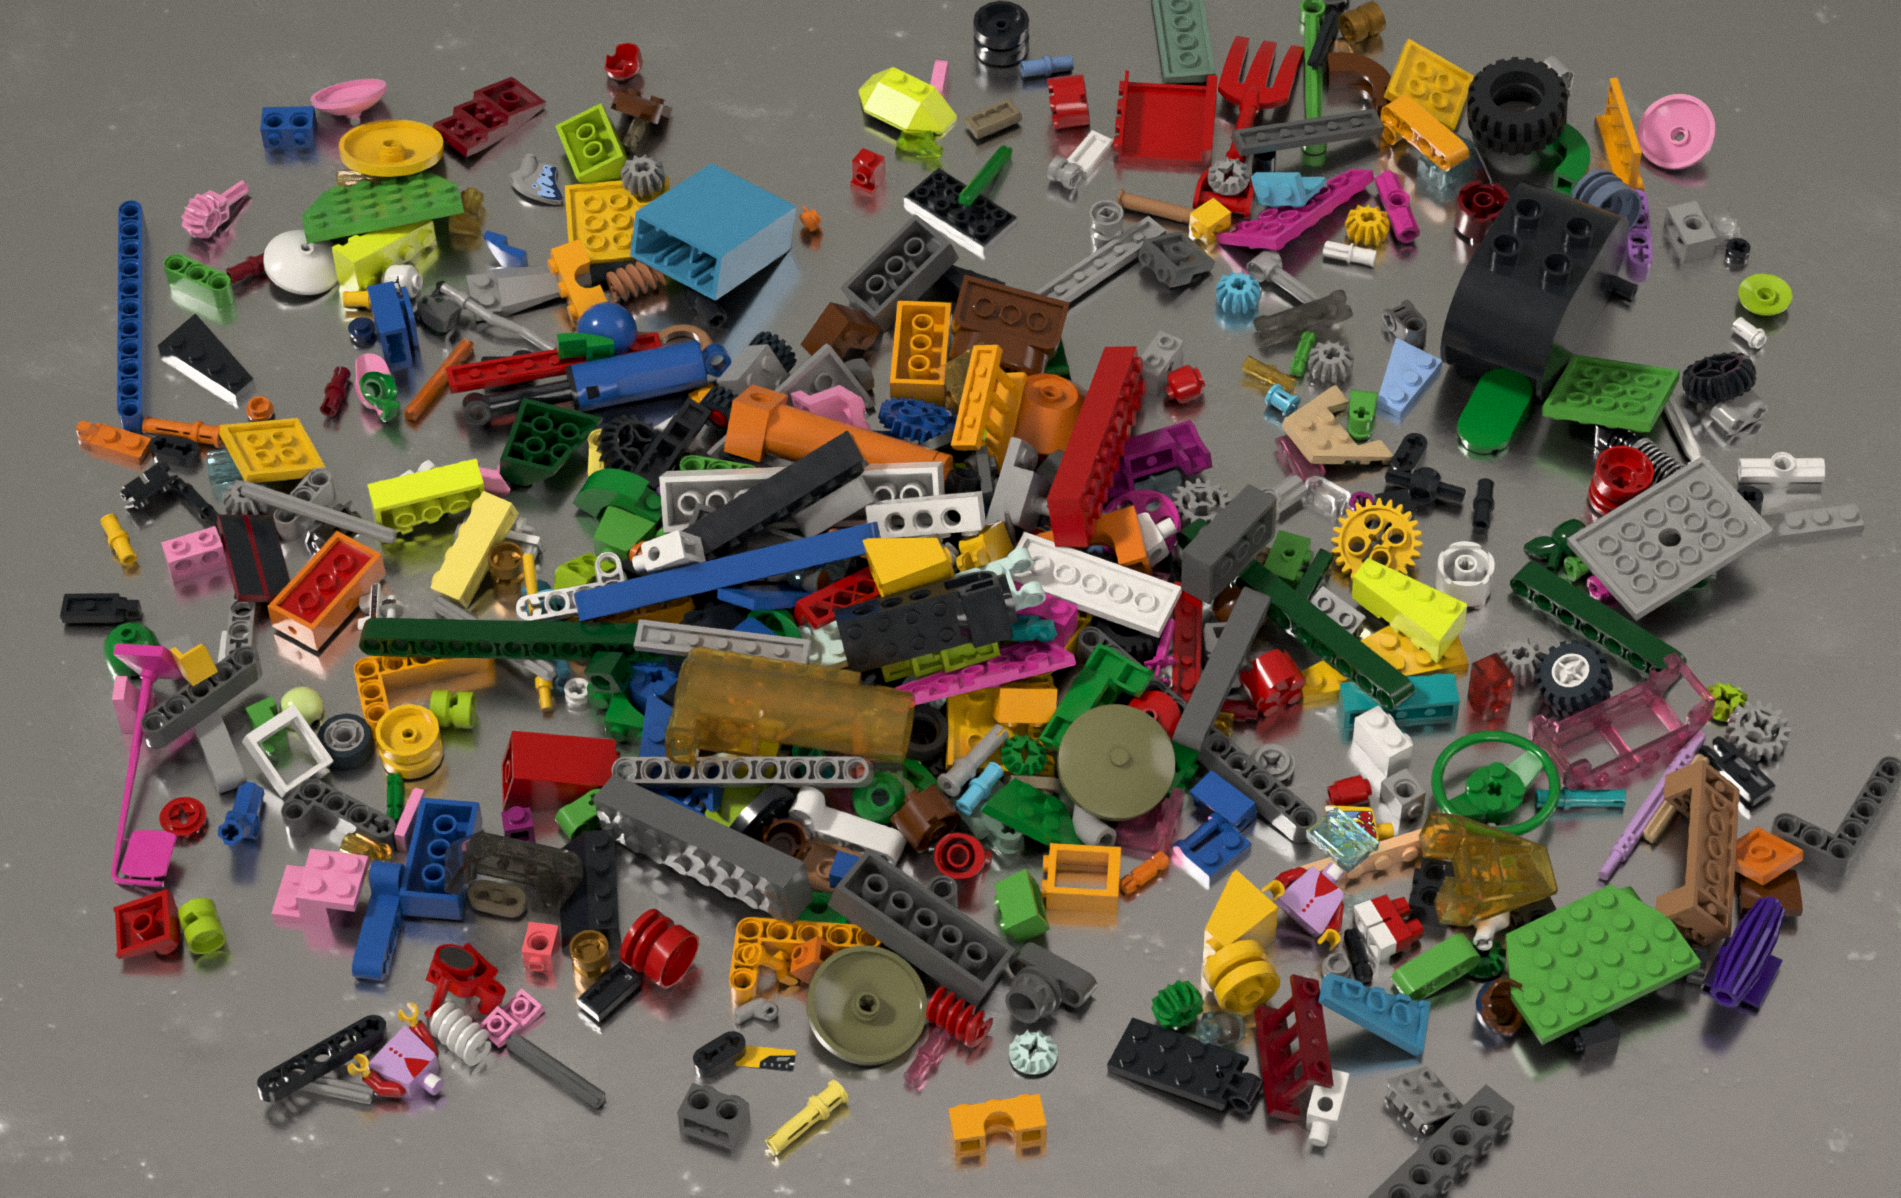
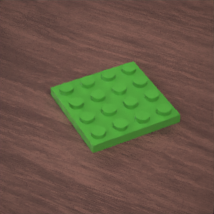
(1611, 393)

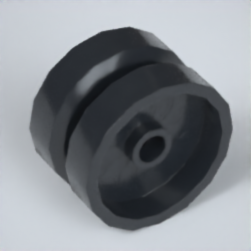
(1001, 33)

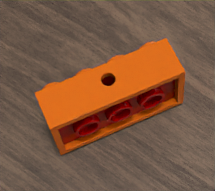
(326, 590)

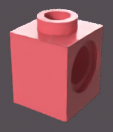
(541, 936)

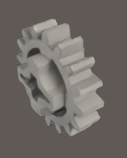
(1199, 501)
(1758, 730)

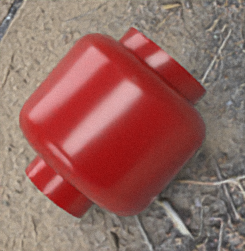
(1184, 384)

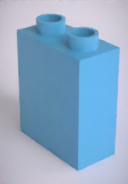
(713, 231)

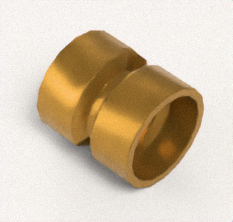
(1361, 22)
(506, 567)
(589, 956)

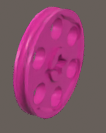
(1141, 500)

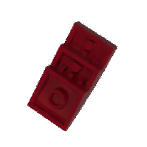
(489, 116)

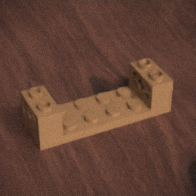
(1705, 903)

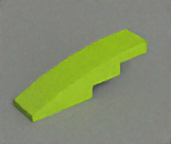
(946, 660)

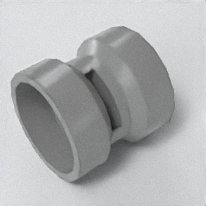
(1064, 172)

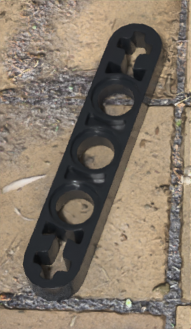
(279, 1083)

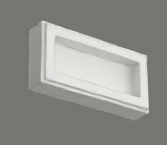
(1091, 152)

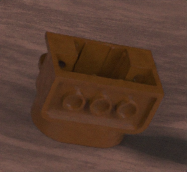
(1017, 320)

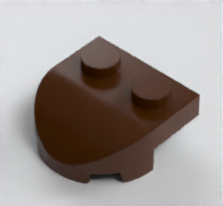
(634, 105)

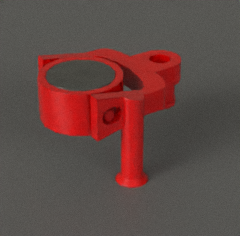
(454, 971)

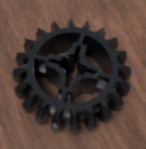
(1719, 378)
(634, 441)

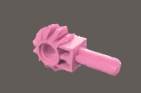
(211, 210)

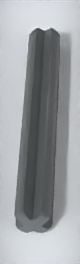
(556, 1070)

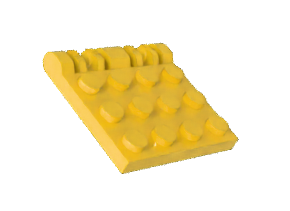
(971, 719)

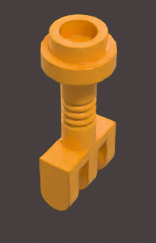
(755, 954)

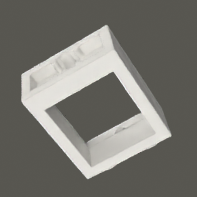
(308, 737)

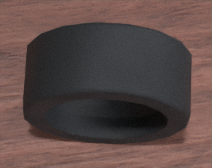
(936, 719)

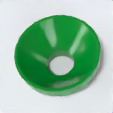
(879, 814)

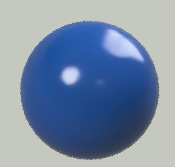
(610, 321)

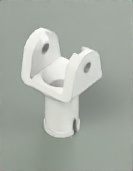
(1487, 929)

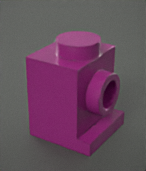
(518, 820)

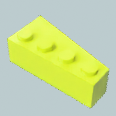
(368, 257)
(425, 495)
(1410, 606)

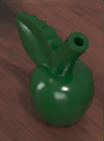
(1555, 546)

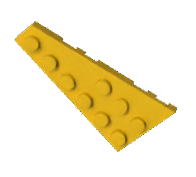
(1396, 649)

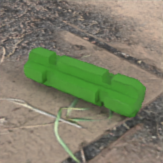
(1302, 352)

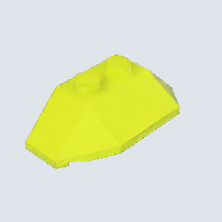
(906, 102)

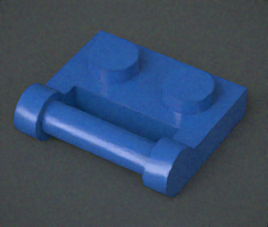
(1217, 854)

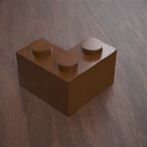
(841, 329)

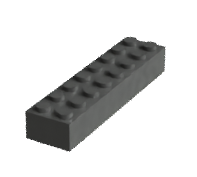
(704, 849)

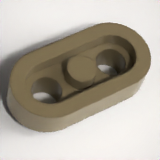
(1045, 784)
(498, 899)

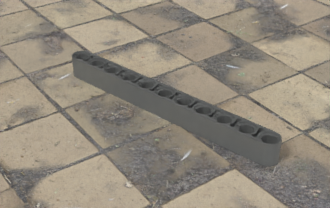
(1228, 759)

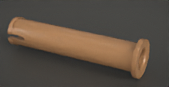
(1154, 207)

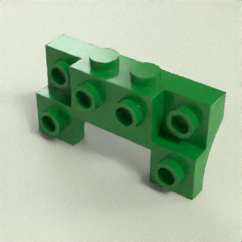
(1097, 685)

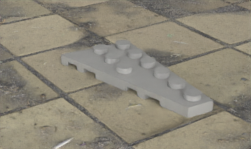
(817, 374)

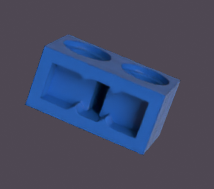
(288, 126)

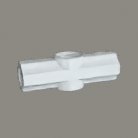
(1781, 470)

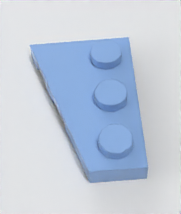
(1406, 377)

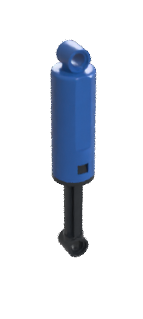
(612, 381)

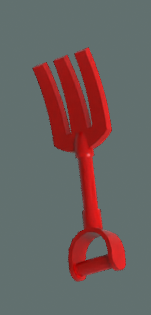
(1250, 98)

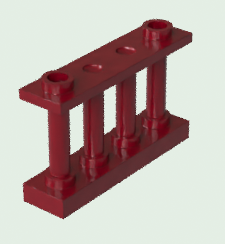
(1275, 1048)

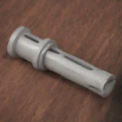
(965, 767)

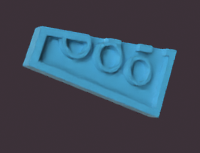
(1384, 1014)

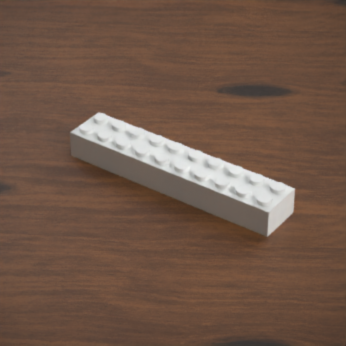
(717, 487)

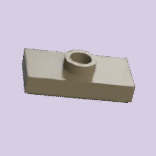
(992, 118)

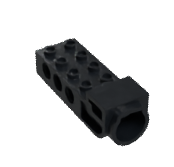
(927, 620)

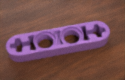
(1644, 232)

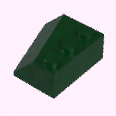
(543, 441)

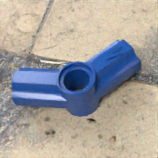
(244, 818)

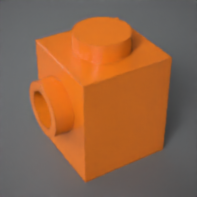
(809, 956)

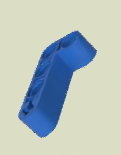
(380, 921)

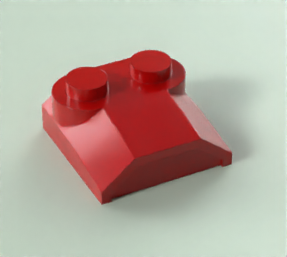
(147, 925)

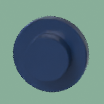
(361, 329)

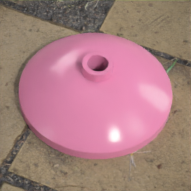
(349, 97)
(1673, 117)

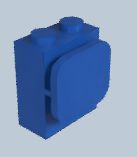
(393, 322)

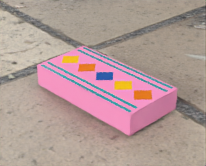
(405, 827)

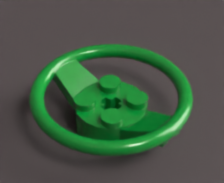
(1498, 790)

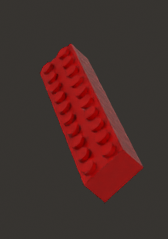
(1096, 447)

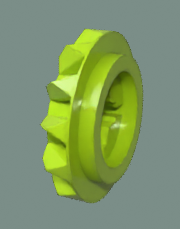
(1721, 709)

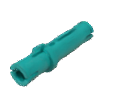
(1584, 798)

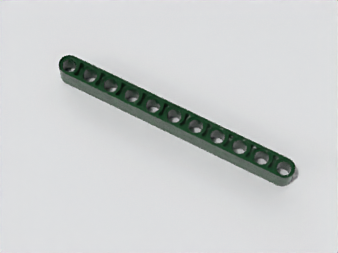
(1319, 632)
(500, 639)

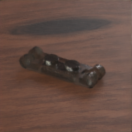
(1303, 318)

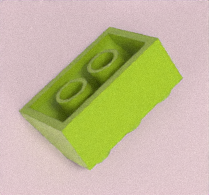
(593, 146)

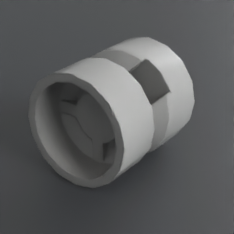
(1105, 222)

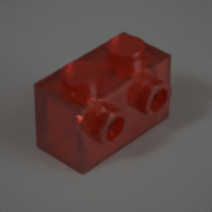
(1490, 687)

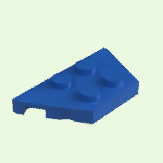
(653, 738)

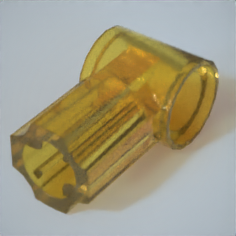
(469, 221)
(357, 844)

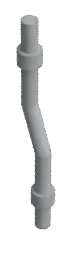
(466, 301)

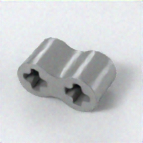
(1737, 413)

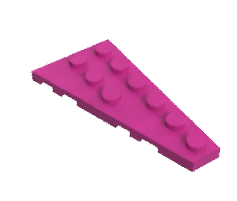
(1284, 223)
(1016, 662)

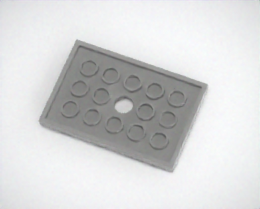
(1695, 504)

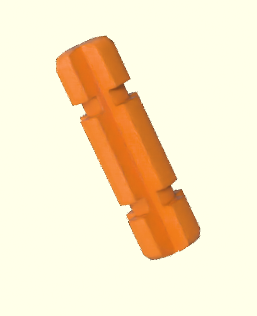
(1144, 872)

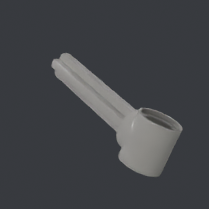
(1268, 267)

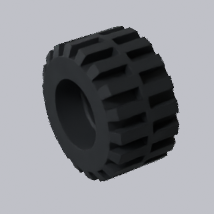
(1140, 647)

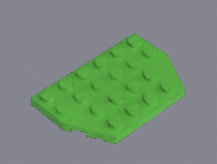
(380, 205)
(1592, 960)

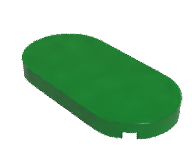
(1494, 410)

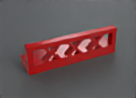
(835, 596)

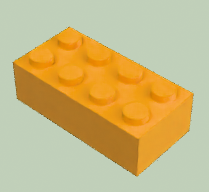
(919, 350)

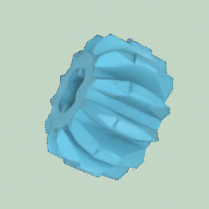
(1238, 292)

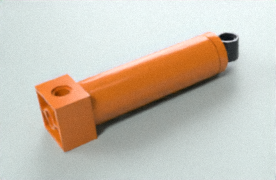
(767, 426)

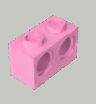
(194, 554)

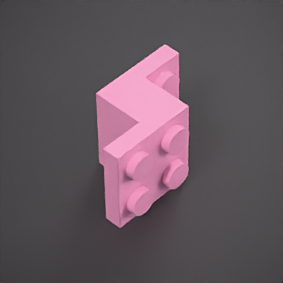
(835, 404)
(322, 886)

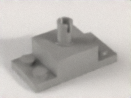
(1019, 489)

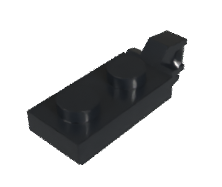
(98, 608)

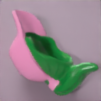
(376, 386)

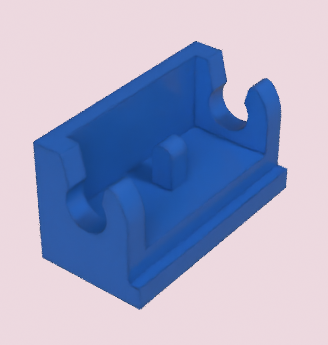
(1225, 800)

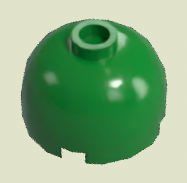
(126, 633)

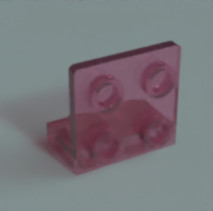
(1155, 829)

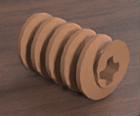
(632, 279)

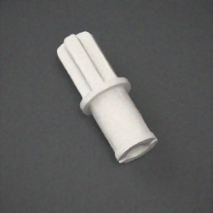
(1350, 253)

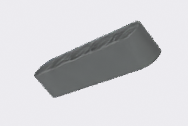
(197, 702)

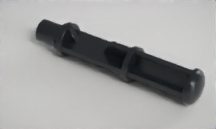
(197, 502)

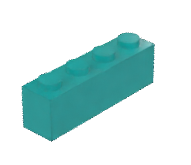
(1433, 699)

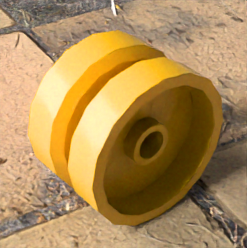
(409, 741)
(1241, 976)

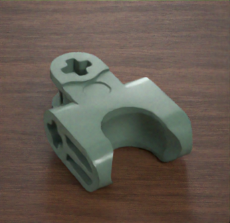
(1002, 837)

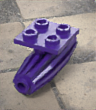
(1745, 962)

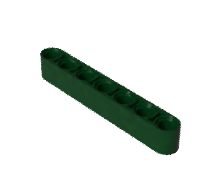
(1591, 618)

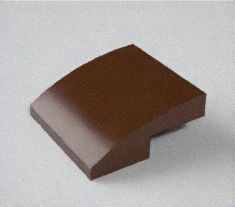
(1783, 888)

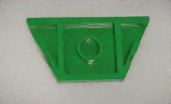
(1032, 813)

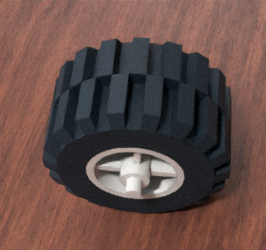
(1573, 678)

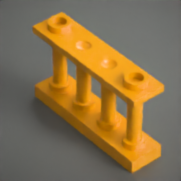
(976, 402)

